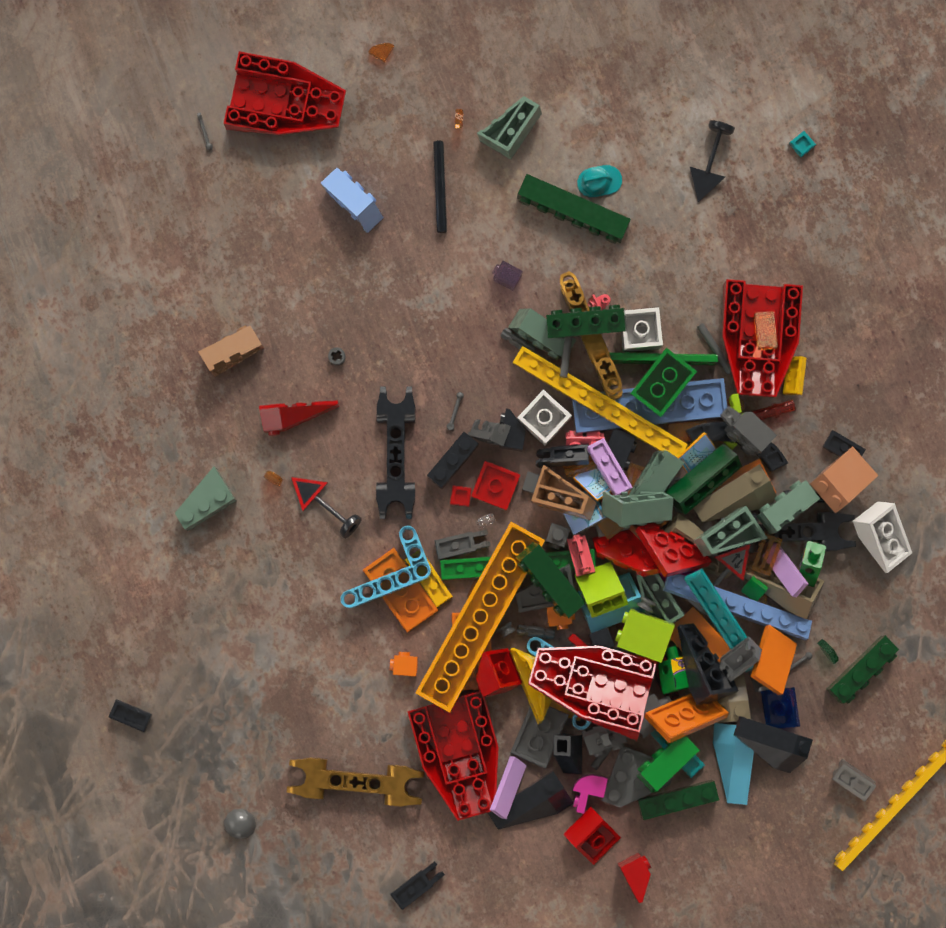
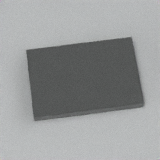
(536, 740)

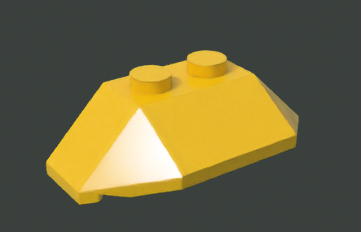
(538, 702)

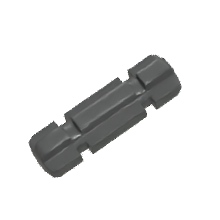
(516, 340)
(533, 631)

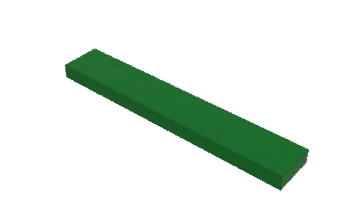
(650, 358)

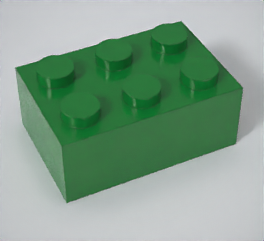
(663, 382)
(666, 763)

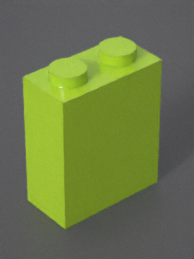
(601, 590)
(644, 635)

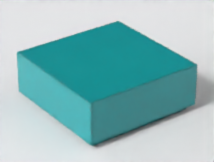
(802, 144)

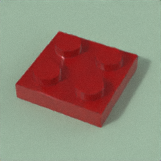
(495, 485)

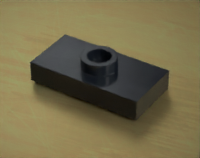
(130, 715)

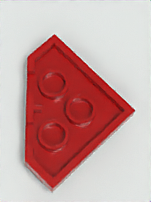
(671, 551)
(626, 552)

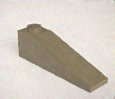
(749, 490)
(688, 530)
(800, 605)
(737, 703)

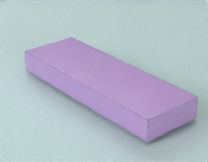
(609, 467)
(787, 572)
(508, 787)

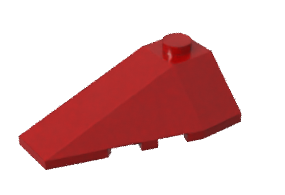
(280, 417)

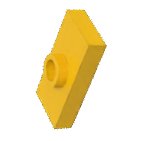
(795, 376)

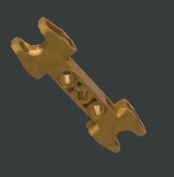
(593, 343)
(319, 779)

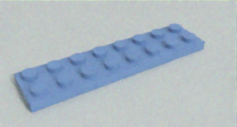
(696, 402)

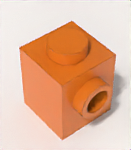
(555, 620)
(404, 664)

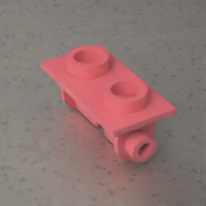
(602, 301)
(574, 438)
(580, 555)

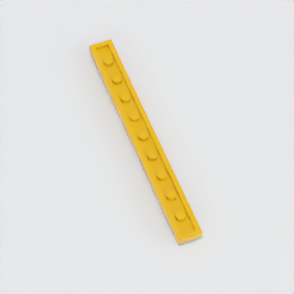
(598, 403)
(896, 802)

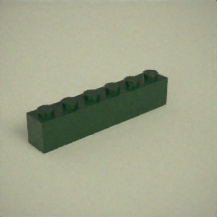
(573, 209)

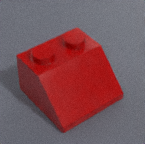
(497, 673)
(592, 835)
(636, 874)

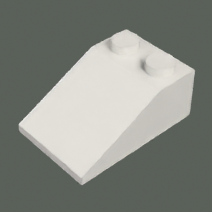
(883, 535)

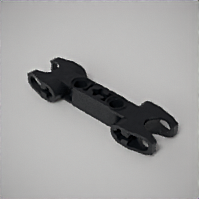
(395, 488)
(823, 531)

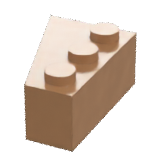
(231, 350)
(561, 496)

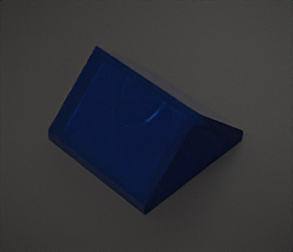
(780, 710)

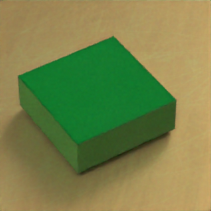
(754, 589)

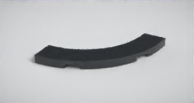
(715, 431)

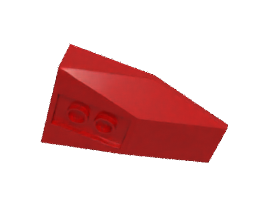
(281, 98)
(756, 370)
(596, 684)
(459, 753)

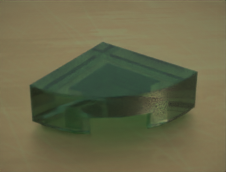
(828, 651)

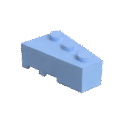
(352, 198)

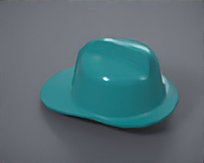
(599, 181)

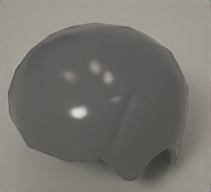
(239, 823)

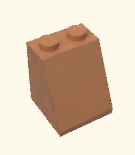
(843, 479)

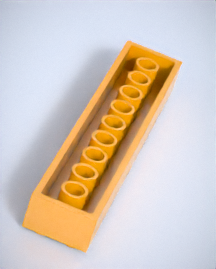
(477, 620)

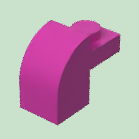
(585, 785)

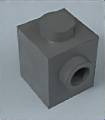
(557, 536)

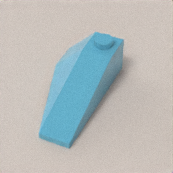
(734, 763)

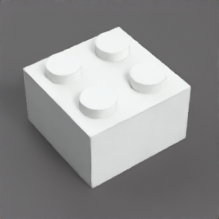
(642, 330)
(544, 417)

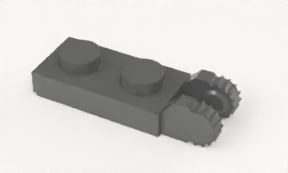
(459, 544)

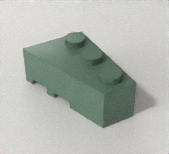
(511, 128)
(533, 327)
(657, 473)
(205, 501)
(787, 506)
(637, 509)
(731, 532)
(667, 606)

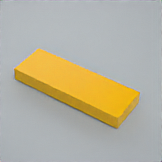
(433, 585)

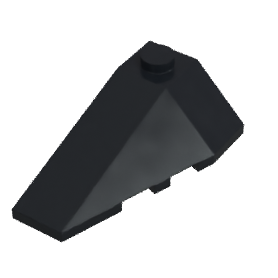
(702, 668)
(776, 746)
(536, 801)

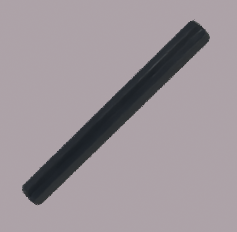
(440, 194)

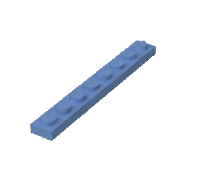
(747, 609)

